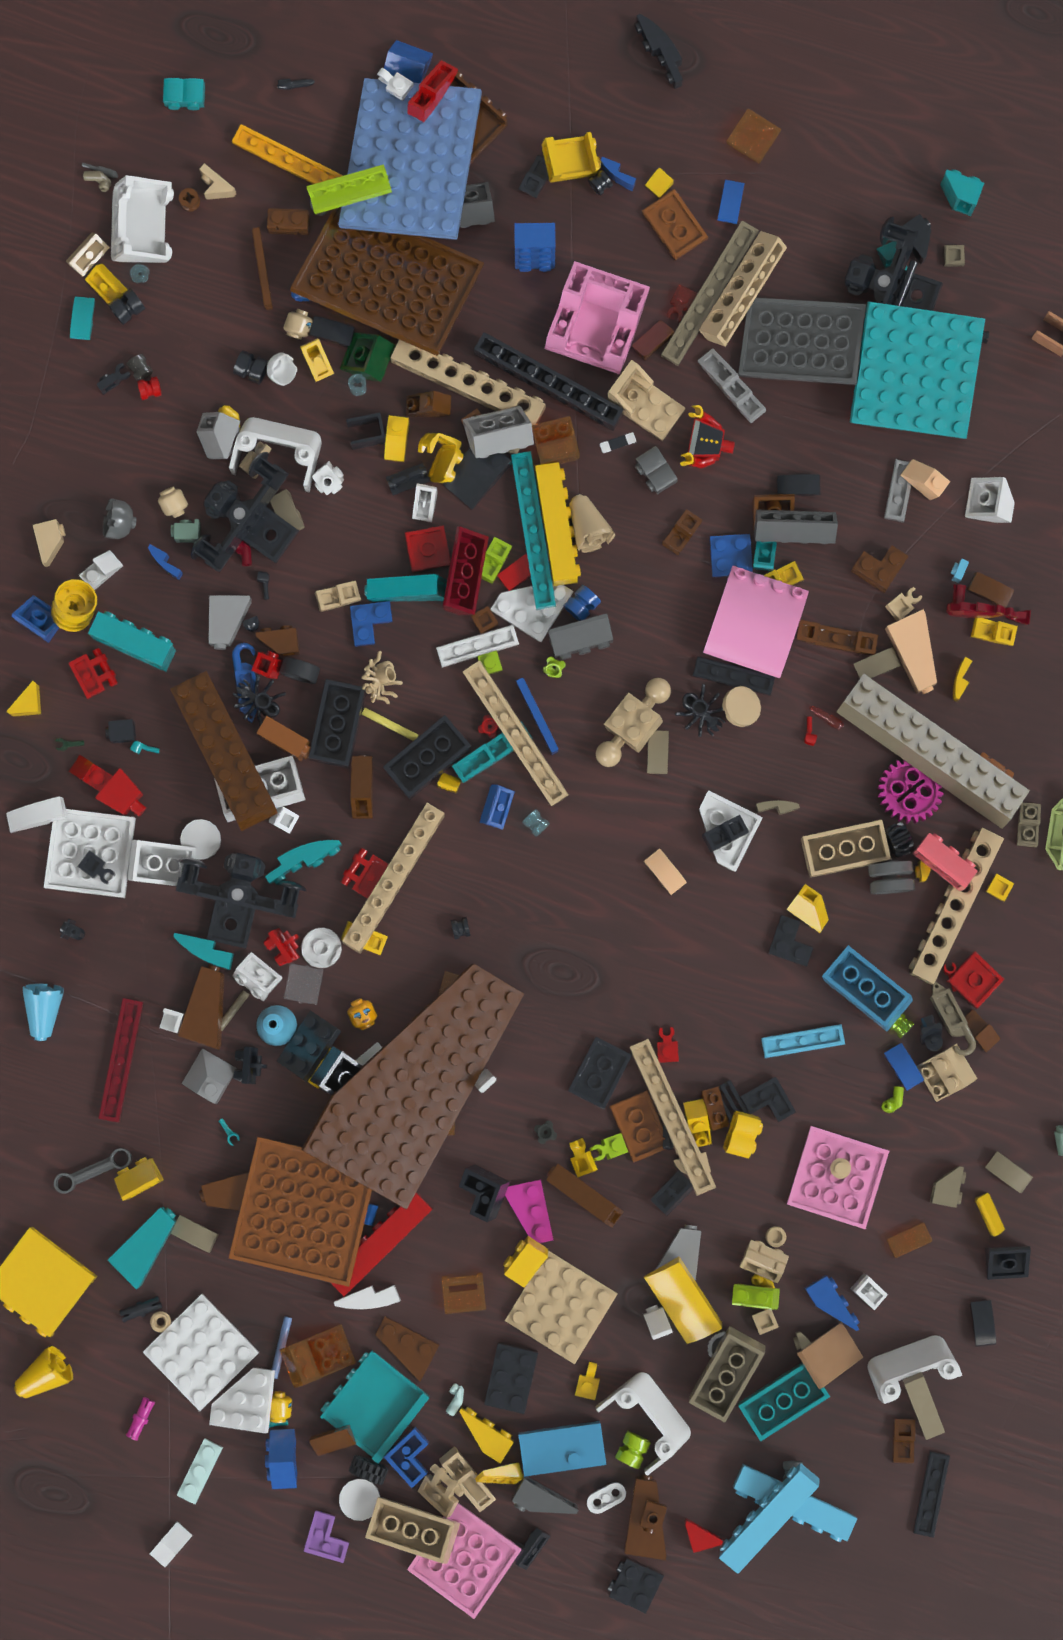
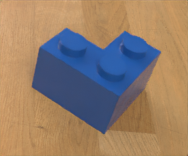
(403, 1457)
(281, 1459)

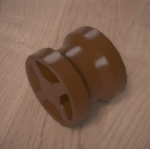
(190, 204)

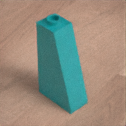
(406, 588)
(141, 1250)

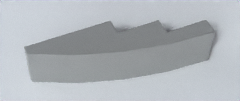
(731, 385)

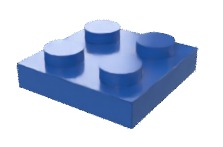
(729, 552)

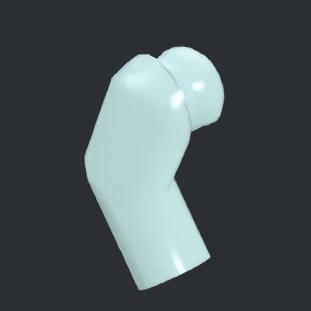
(457, 1401)

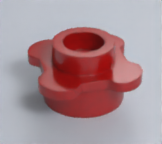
(491, 732)

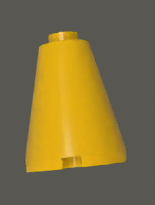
(44, 1374)

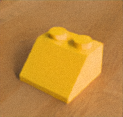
(137, 1179)

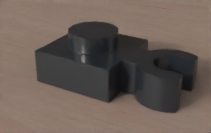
(94, 866)

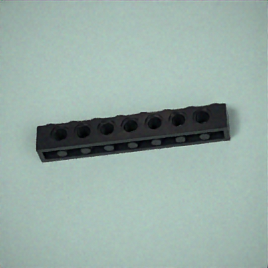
(548, 381)

